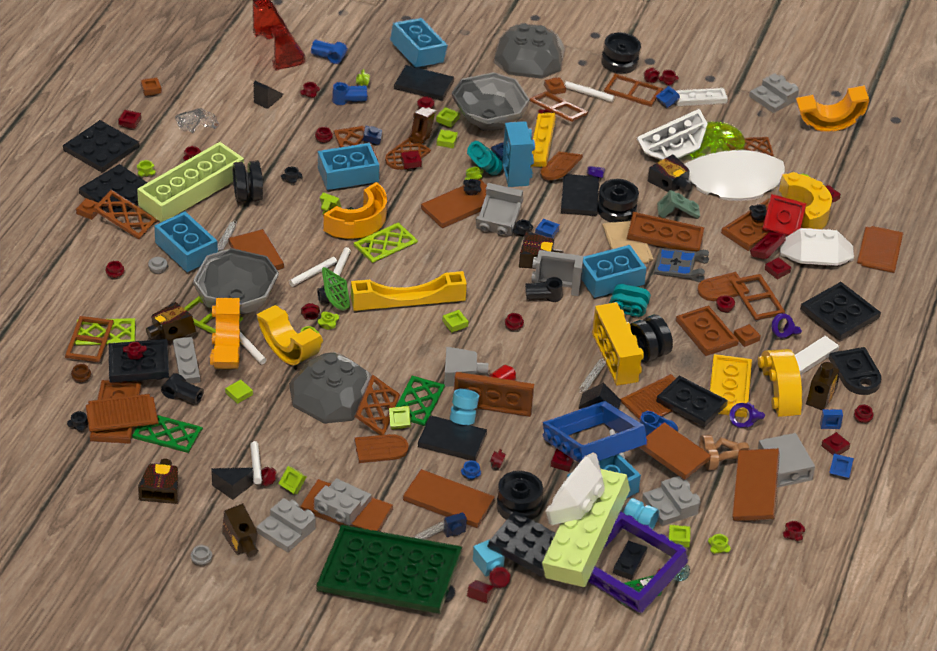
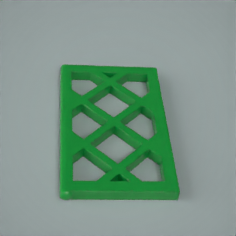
(426, 384)
(172, 443)

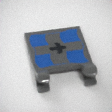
(681, 263)

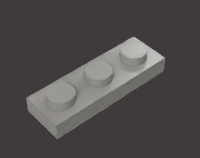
(186, 359)

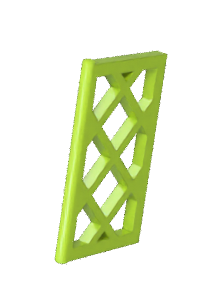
(383, 252)
(130, 331)

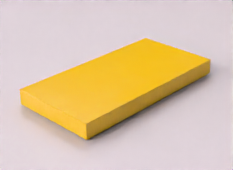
(731, 381)

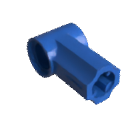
(333, 52)
(344, 93)

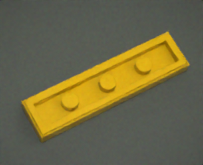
(543, 138)

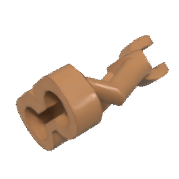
(707, 443)

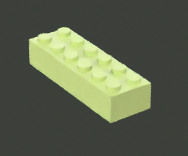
(188, 182)
(582, 540)

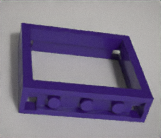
(624, 593)

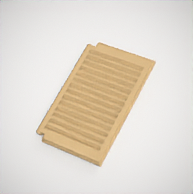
(617, 237)

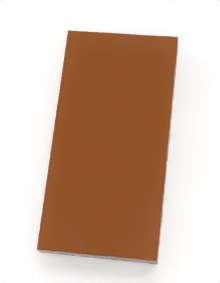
(454, 205)
(746, 230)
(665, 232)
(115, 390)
(498, 393)
(756, 484)
(448, 497)
(370, 518)

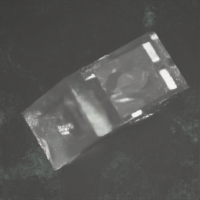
(192, 119)

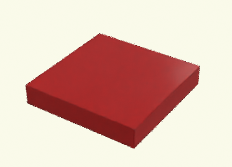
(783, 215)

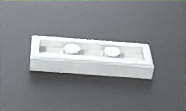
(701, 97)
(815, 353)

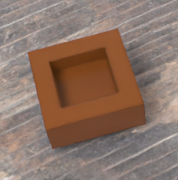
(151, 86)
(555, 86)
(86, 209)
(747, 335)

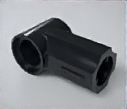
(550, 289)
(178, 387)

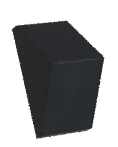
(265, 95)
(599, 394)
(232, 480)

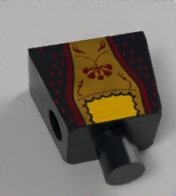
(670, 174)

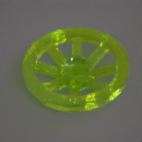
(716, 138)

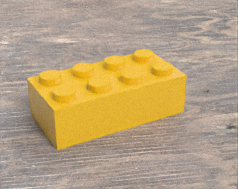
(617, 343)

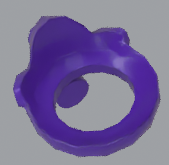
(789, 327)
(755, 415)

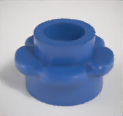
(471, 469)

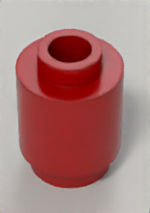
(504, 372)

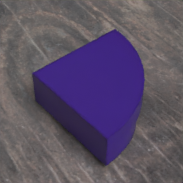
(596, 171)

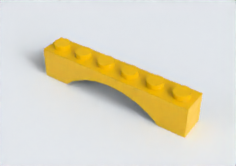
(445, 288)

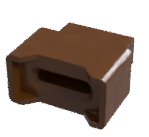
(422, 124)

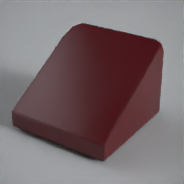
(480, 591)

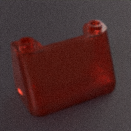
(271, 24)

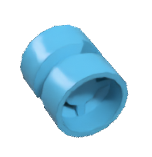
(464, 406)
(643, 514)

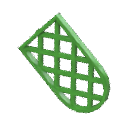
(326, 272)

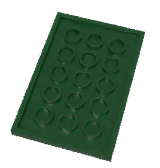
(390, 569)

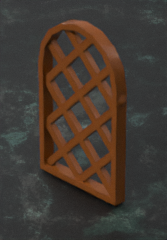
(758, 140)
(426, 150)

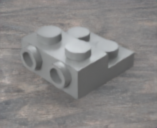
(775, 93)
(673, 500)
(341, 501)
(287, 524)

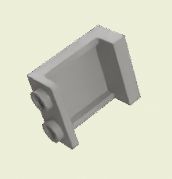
(500, 209)
(559, 265)
(794, 461)

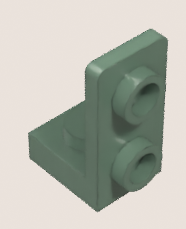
(672, 200)

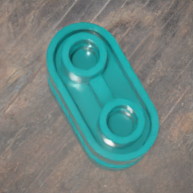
(484, 158)
(631, 299)

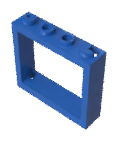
(629, 436)

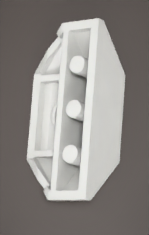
(675, 137)
(817, 247)
(577, 492)

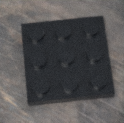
(101, 146)
(116, 179)
(840, 310)
(152, 365)
(523, 542)

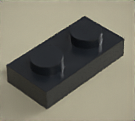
(630, 560)

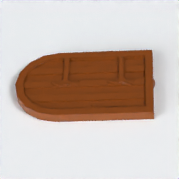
(560, 165)
(719, 286)
(380, 448)

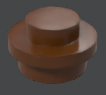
(81, 373)

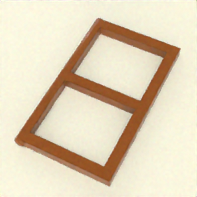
(636, 83)
(554, 109)
(769, 293)
(75, 336)

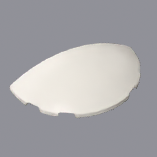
(736, 174)

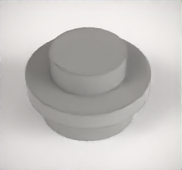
(157, 265)
(201, 555)

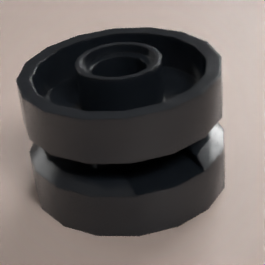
(621, 52)
(247, 181)
(617, 200)
(653, 337)
(520, 493)

